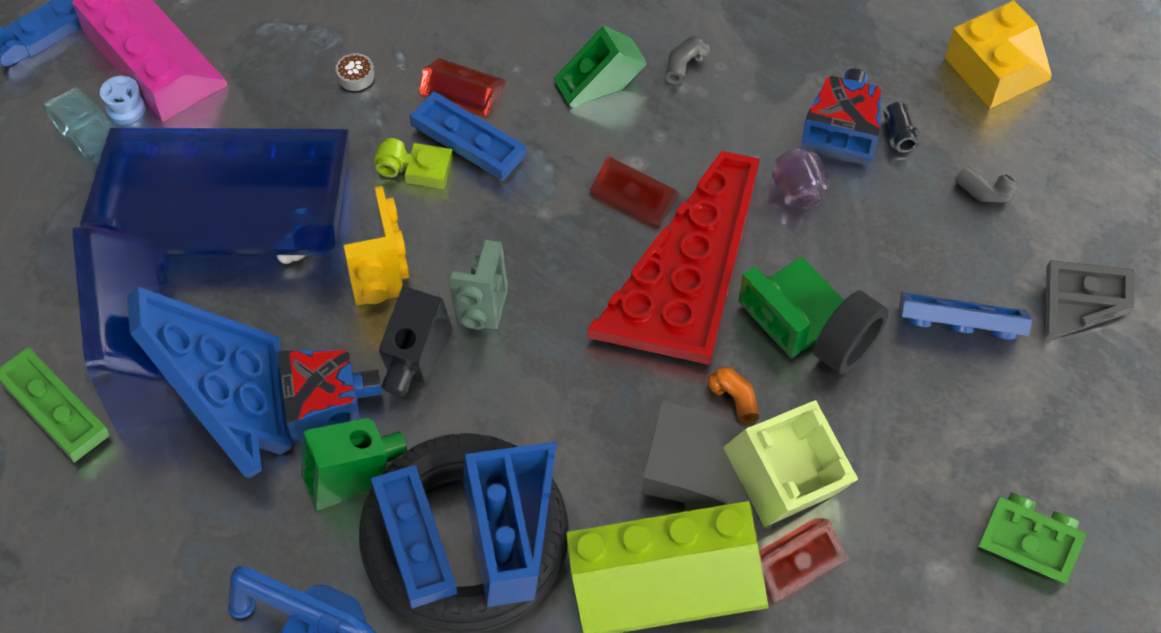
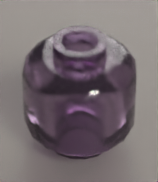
(800, 178)

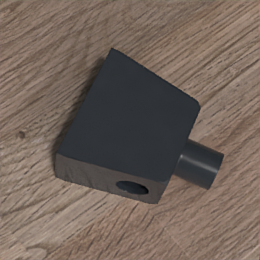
(413, 339)

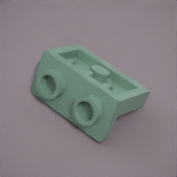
(482, 294)

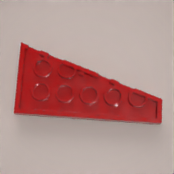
(685, 275)

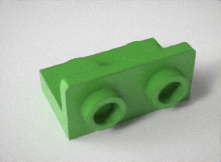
(1032, 538)

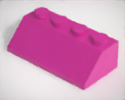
(152, 51)

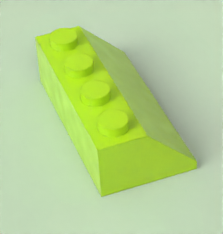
(667, 569)

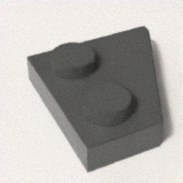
(1085, 296)

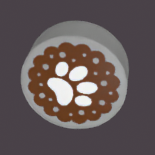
(355, 71)

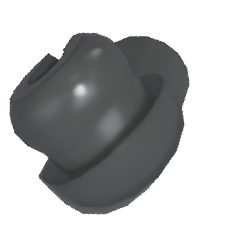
(690, 48)
(987, 191)

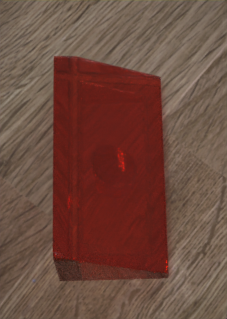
(462, 85)
(634, 191)
(800, 558)

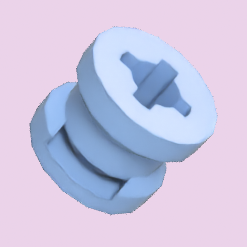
(122, 100)

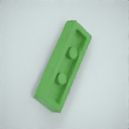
(52, 404)

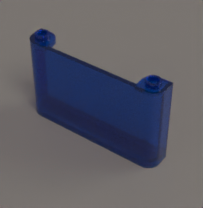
(222, 189)

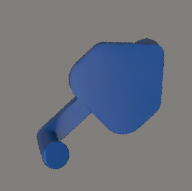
(314, 611)

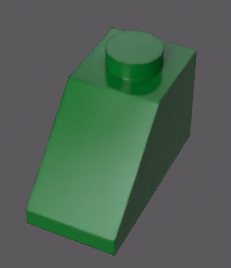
(600, 67)

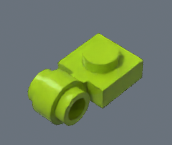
(423, 167)

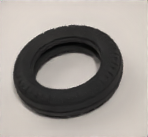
(467, 611)

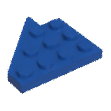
(220, 371)

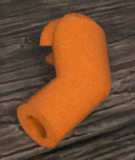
(740, 389)

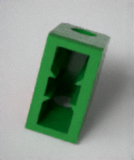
(344, 458)

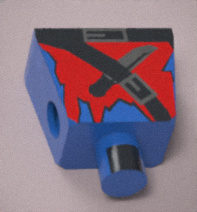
(845, 116)
(322, 389)

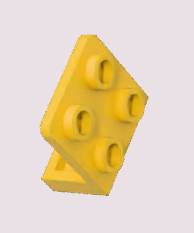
(379, 263)

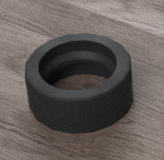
(851, 332)

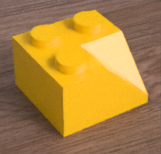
(999, 54)

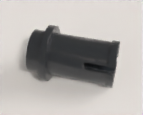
(903, 133)

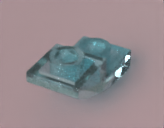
(81, 120)

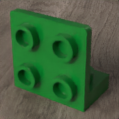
(789, 304)

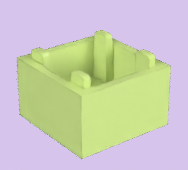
(789, 463)

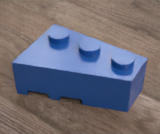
(508, 514)

